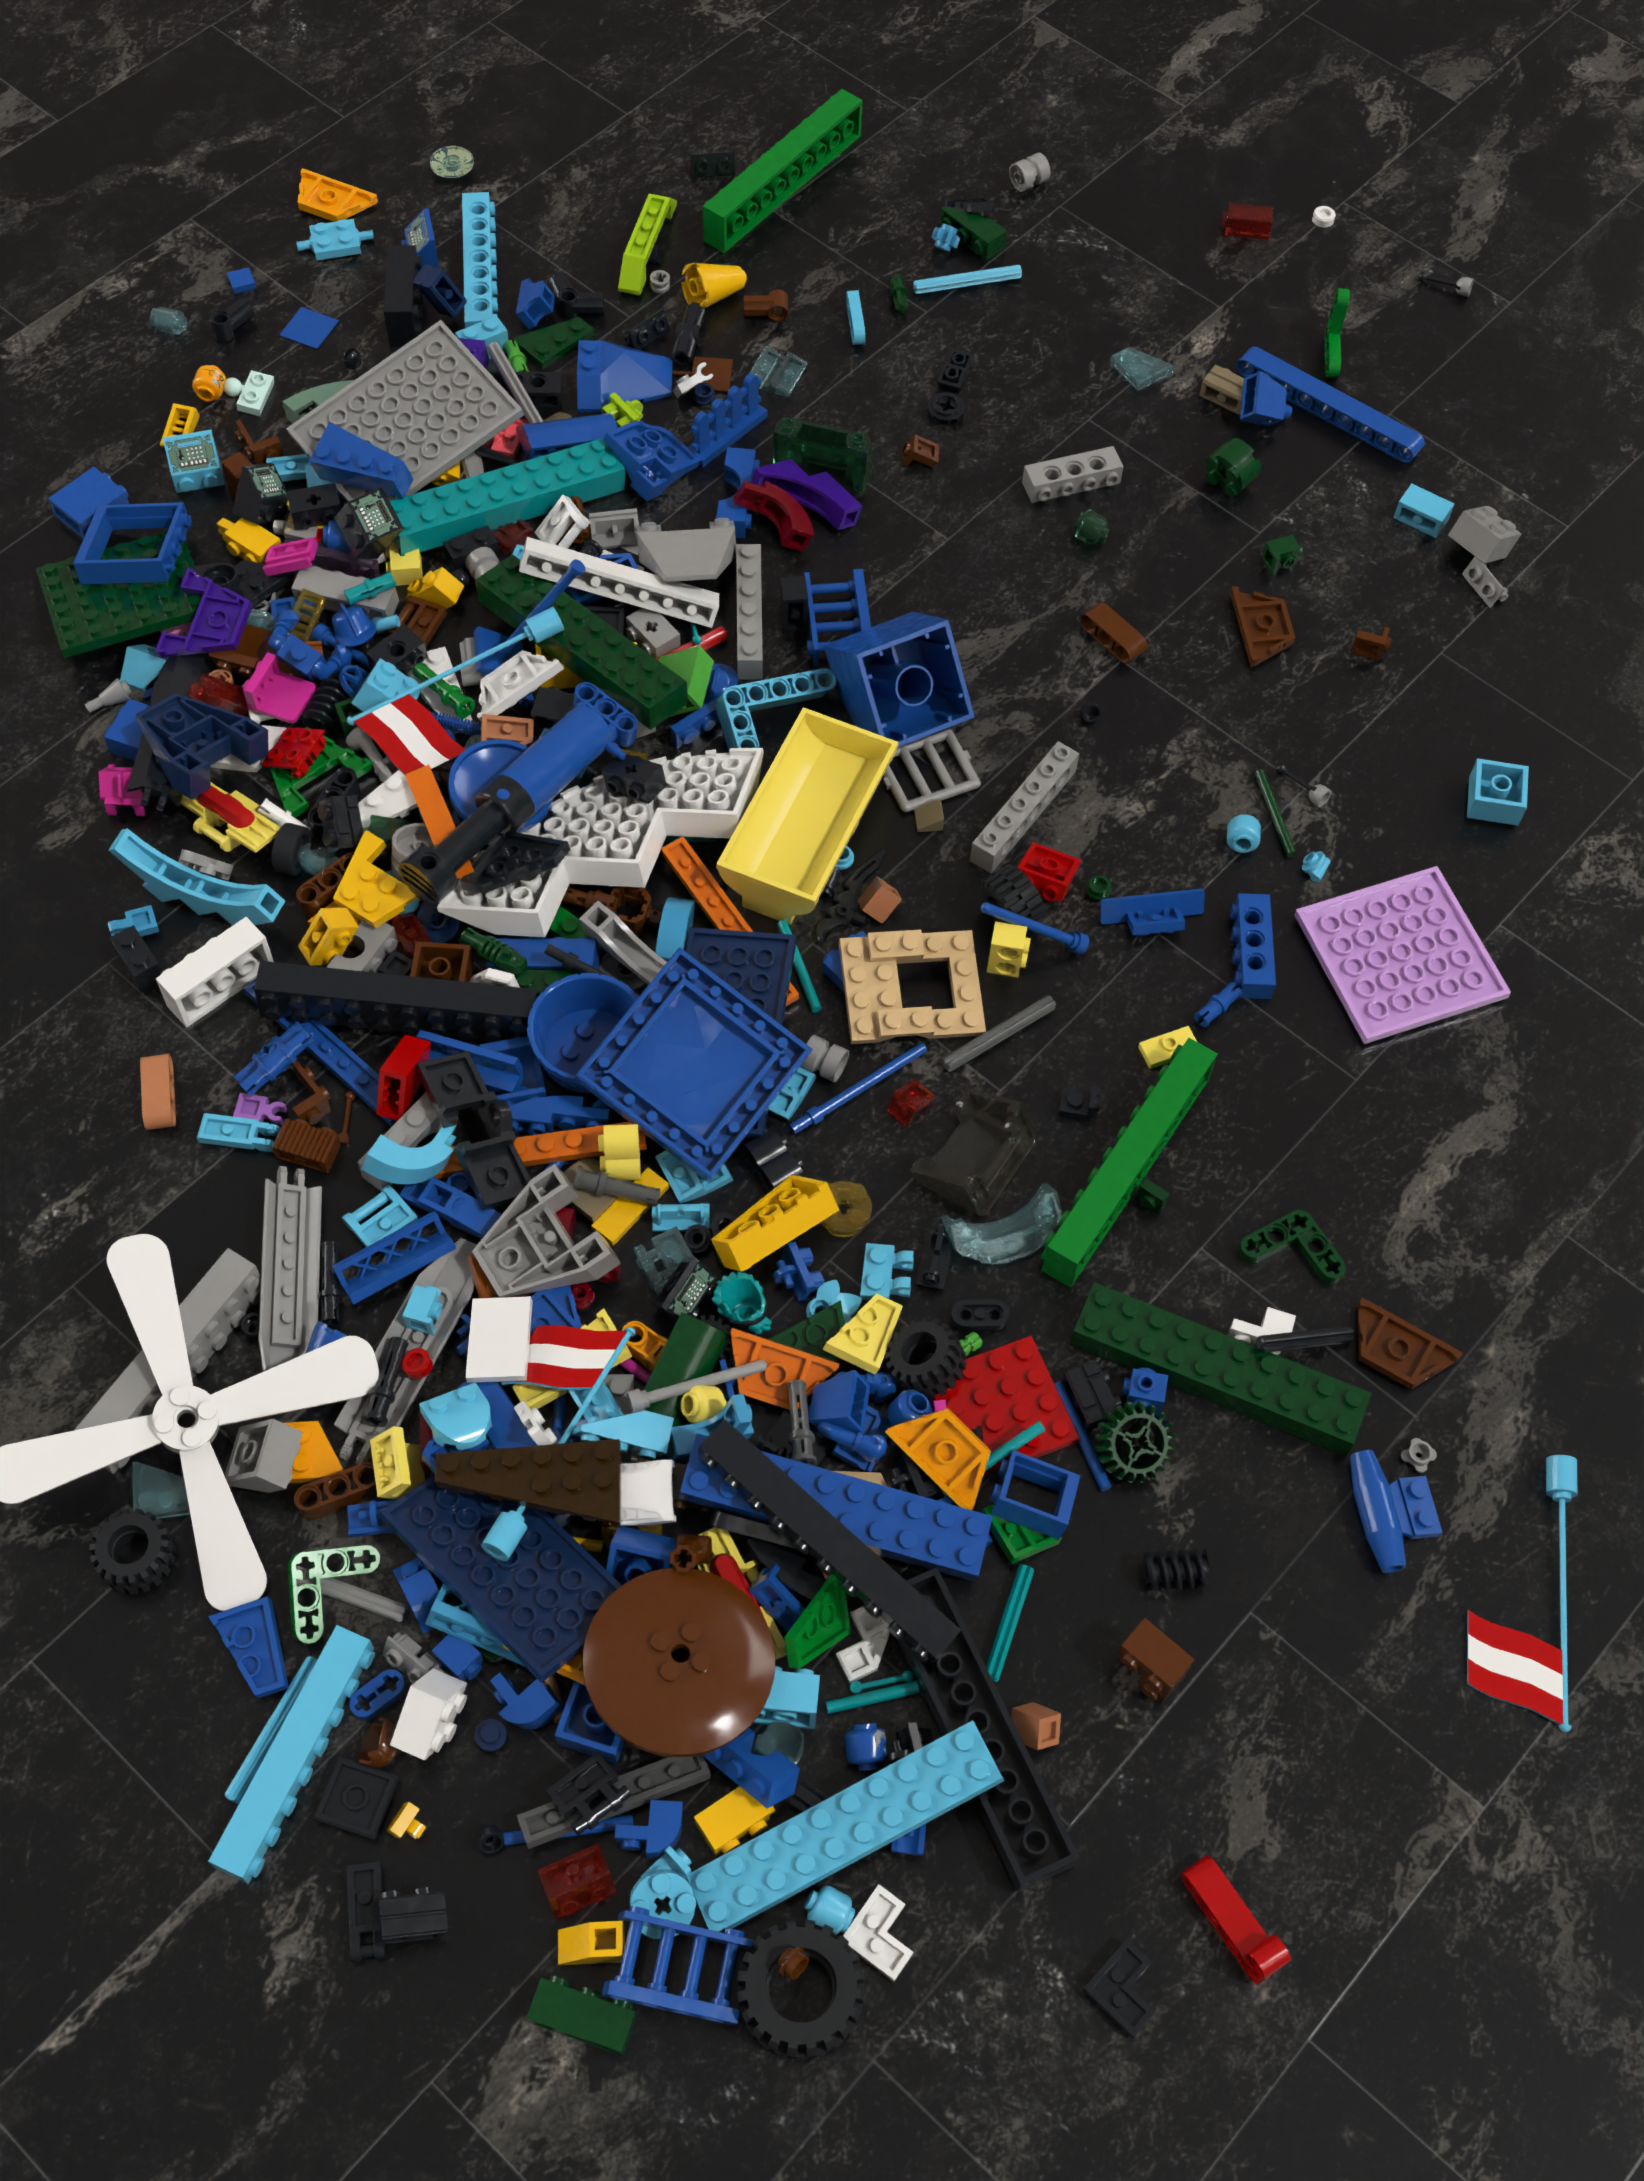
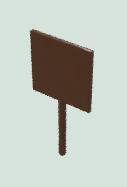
(718, 367)

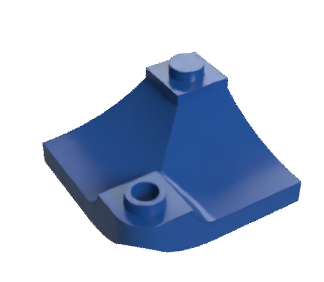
(650, 457)

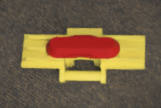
(239, 813)
(728, 1564)

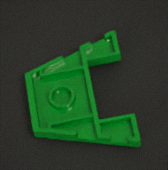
(327, 759)

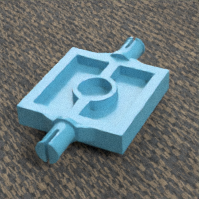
(335, 239)

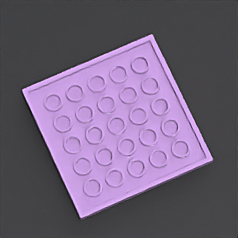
(1401, 954)

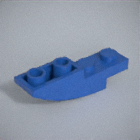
(566, 1112)
(452, 1205)

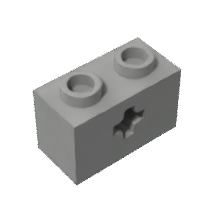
(652, 632)

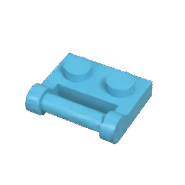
(384, 1222)

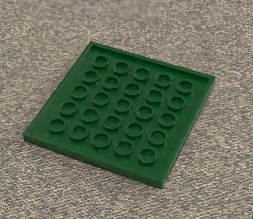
(111, 613)

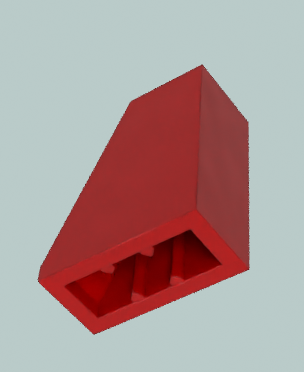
(399, 1078)

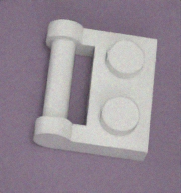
(558, 522)

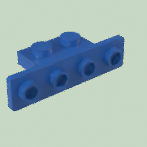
(1153, 911)

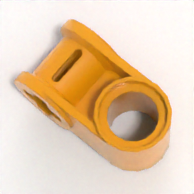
(648, 1348)

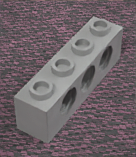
(1072, 474)

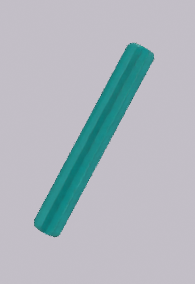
(1009, 1621)

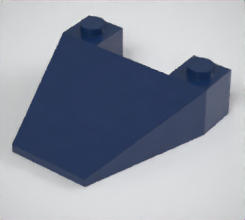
(194, 735)

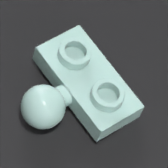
(252, 394)

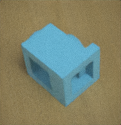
(423, 1309)

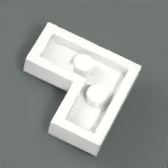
(870, 1937)

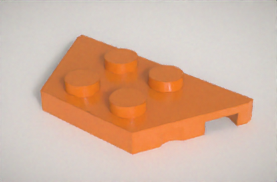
(782, 1367)

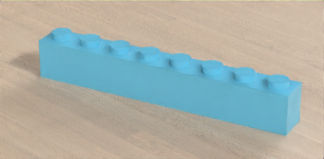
(291, 1755)

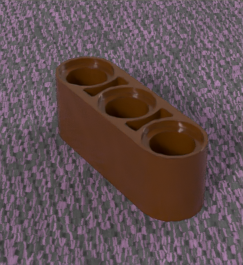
(1113, 632)
(319, 889)
(324, 1488)

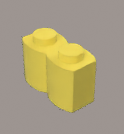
(621, 1152)

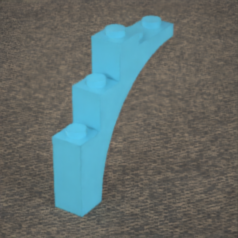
(200, 892)

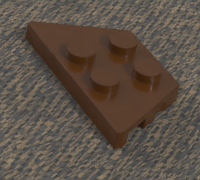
(1263, 624)
(1400, 1347)

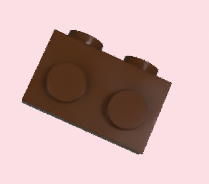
(250, 650)

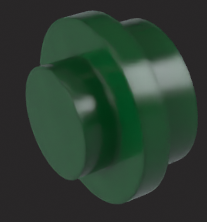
(1098, 888)

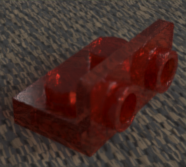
(577, 1881)

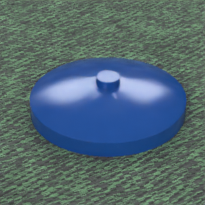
(477, 768)

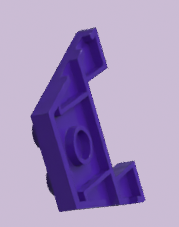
(216, 623)

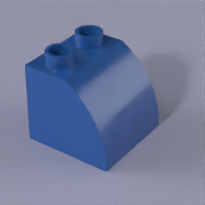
(901, 678)

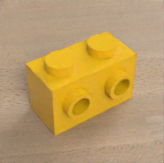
(328, 935)

